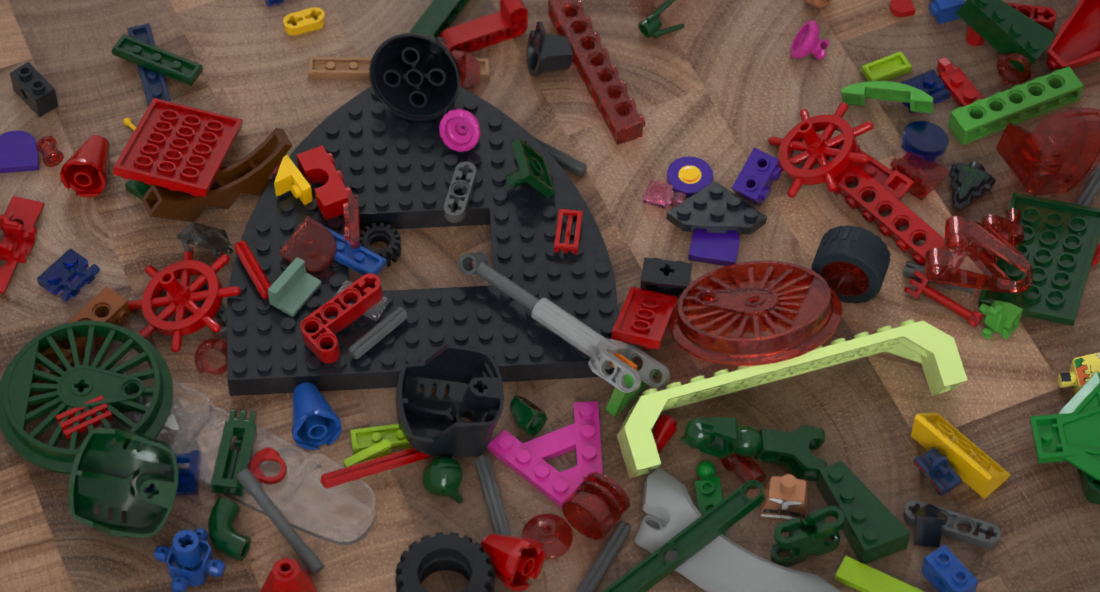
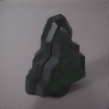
(968, 183)

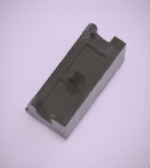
(205, 237)

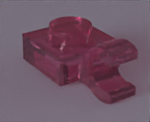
(661, 194)

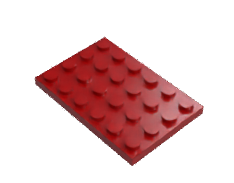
(178, 147)

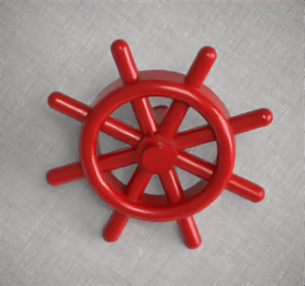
(819, 148)
(182, 298)

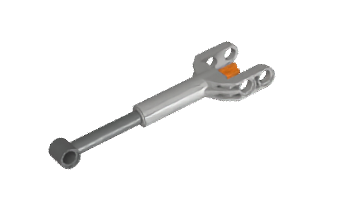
(603, 352)

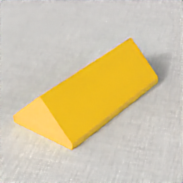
(964, 456)

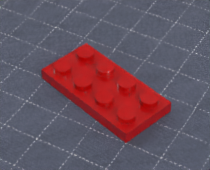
(644, 318)

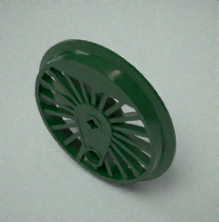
(80, 386)

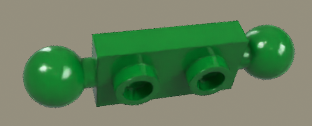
(708, 489)

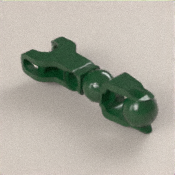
(790, 449)

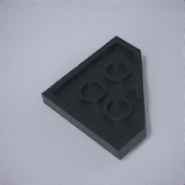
(716, 211)

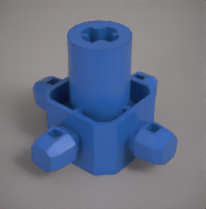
(189, 559)

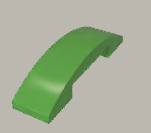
(889, 91)

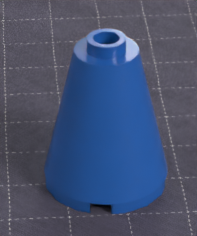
(313, 418)

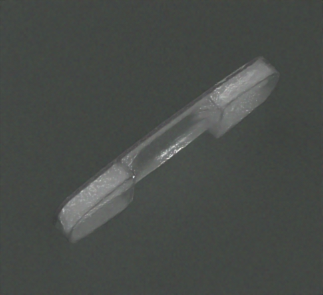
(332, 514)

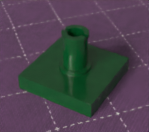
(531, 169)

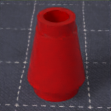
(663, 431)

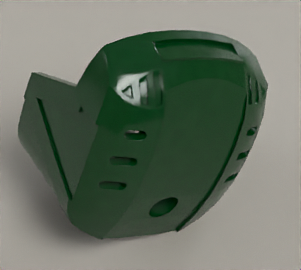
(116, 480)

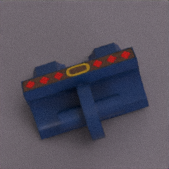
(937, 471)

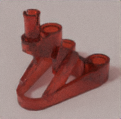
(989, 239)

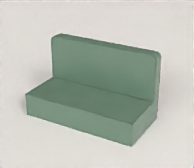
(293, 288)

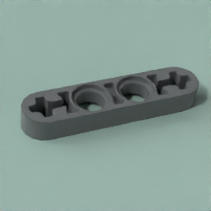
(953, 519)

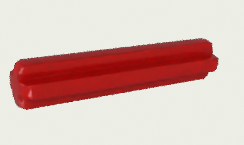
(253, 268)

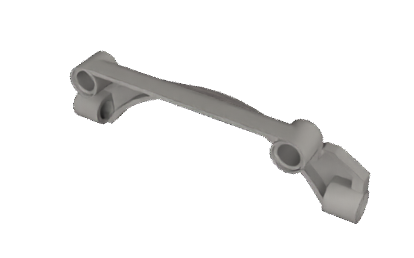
(720, 564)

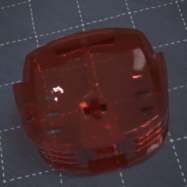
(1056, 153)

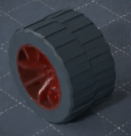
(852, 263)

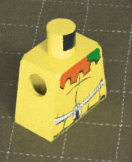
(1080, 372)

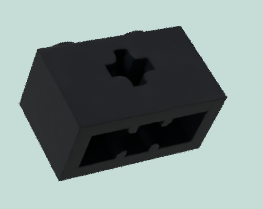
(34, 89)
(665, 276)

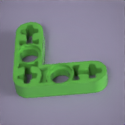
(620, 400)

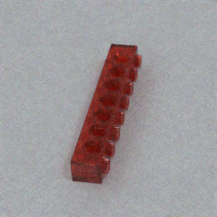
(597, 71)

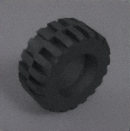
(445, 553)

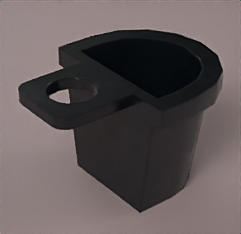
(547, 52)

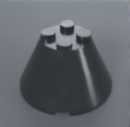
(415, 76)

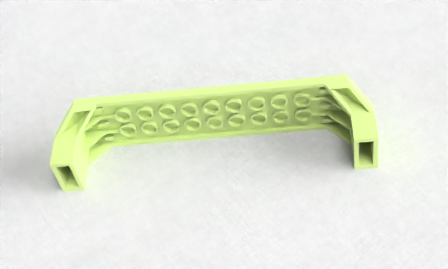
(911, 341)

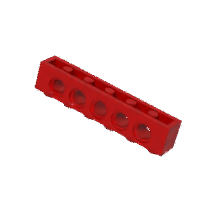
(886, 202)

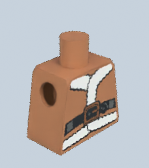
(785, 498)

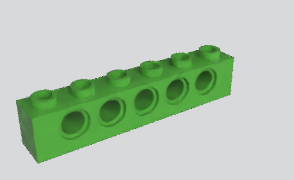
(1015, 105)

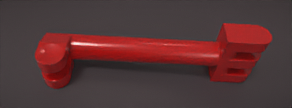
(974, 318)

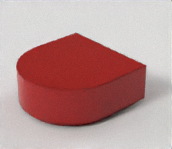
(902, 8)

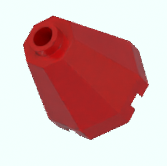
(514, 559)
(288, 576)

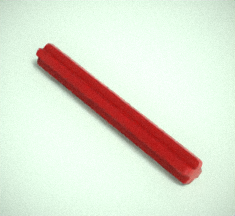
(371, 467)

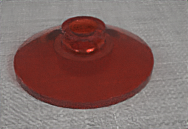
(557, 541)

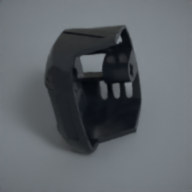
(433, 421)

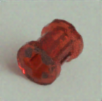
(49, 151)

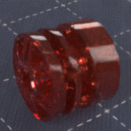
(596, 506)

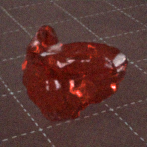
(1010, 75)
(202, 364)

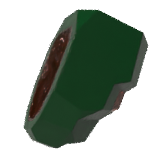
(527, 415)

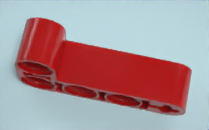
(1043, 15)
(489, 29)
(365, 292)

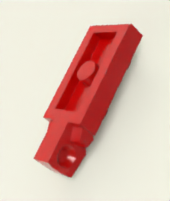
(957, 83)

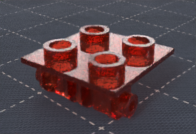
(923, 173)

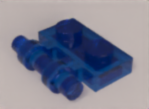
(63, 271)

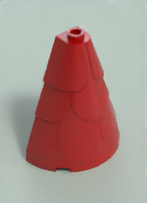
(1078, 38)

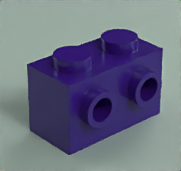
(757, 177)

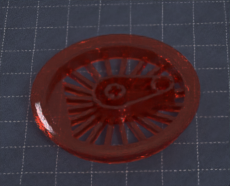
(716, 304)

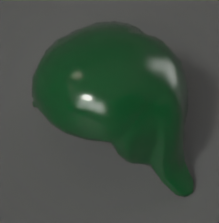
(443, 477)

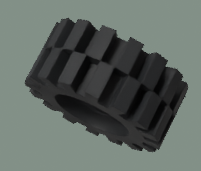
(383, 234)

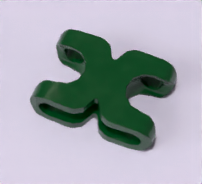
(807, 536)

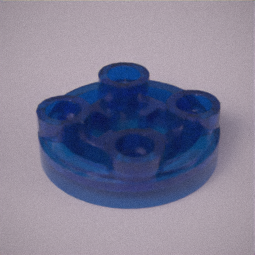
(924, 140)

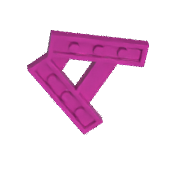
(530, 457)

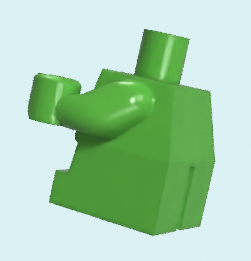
(1000, 318)

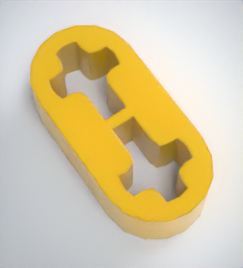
(304, 21)

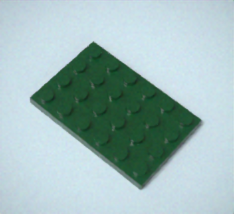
(1061, 250)

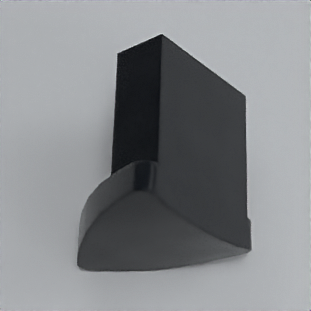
(928, 526)

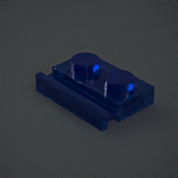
(929, 83)

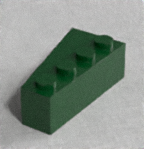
(1006, 29)
(867, 523)

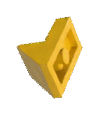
(291, 179)

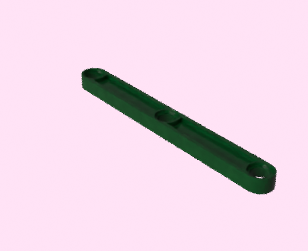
(690, 540)

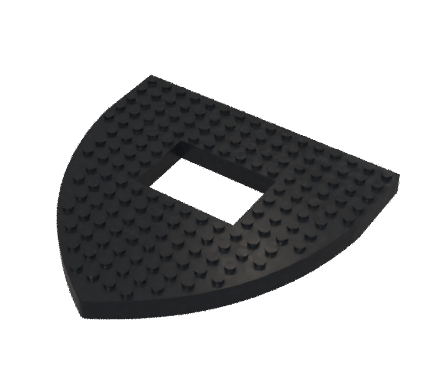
(403, 181)

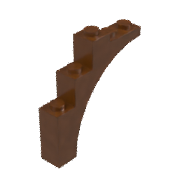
(246, 176)

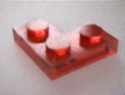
(352, 221)

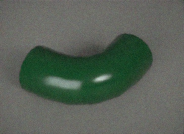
(222, 531)

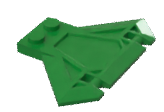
(1073, 432)

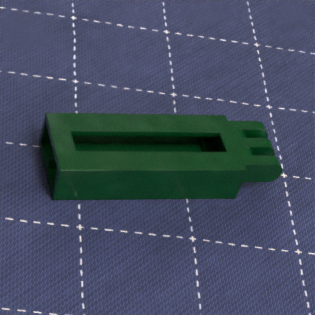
(230, 462)

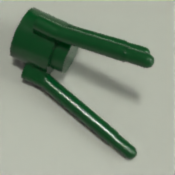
(652, 24)

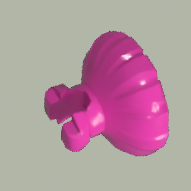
(808, 41)
(455, 134)

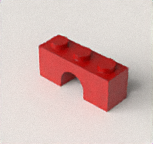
(318, 167)

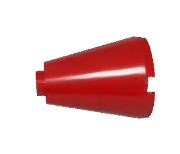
(87, 168)

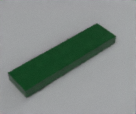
(157, 59)

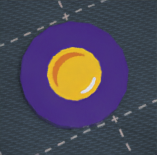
(689, 175)

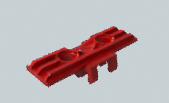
(17, 238)

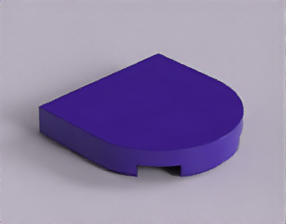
(18, 152)
(714, 247)

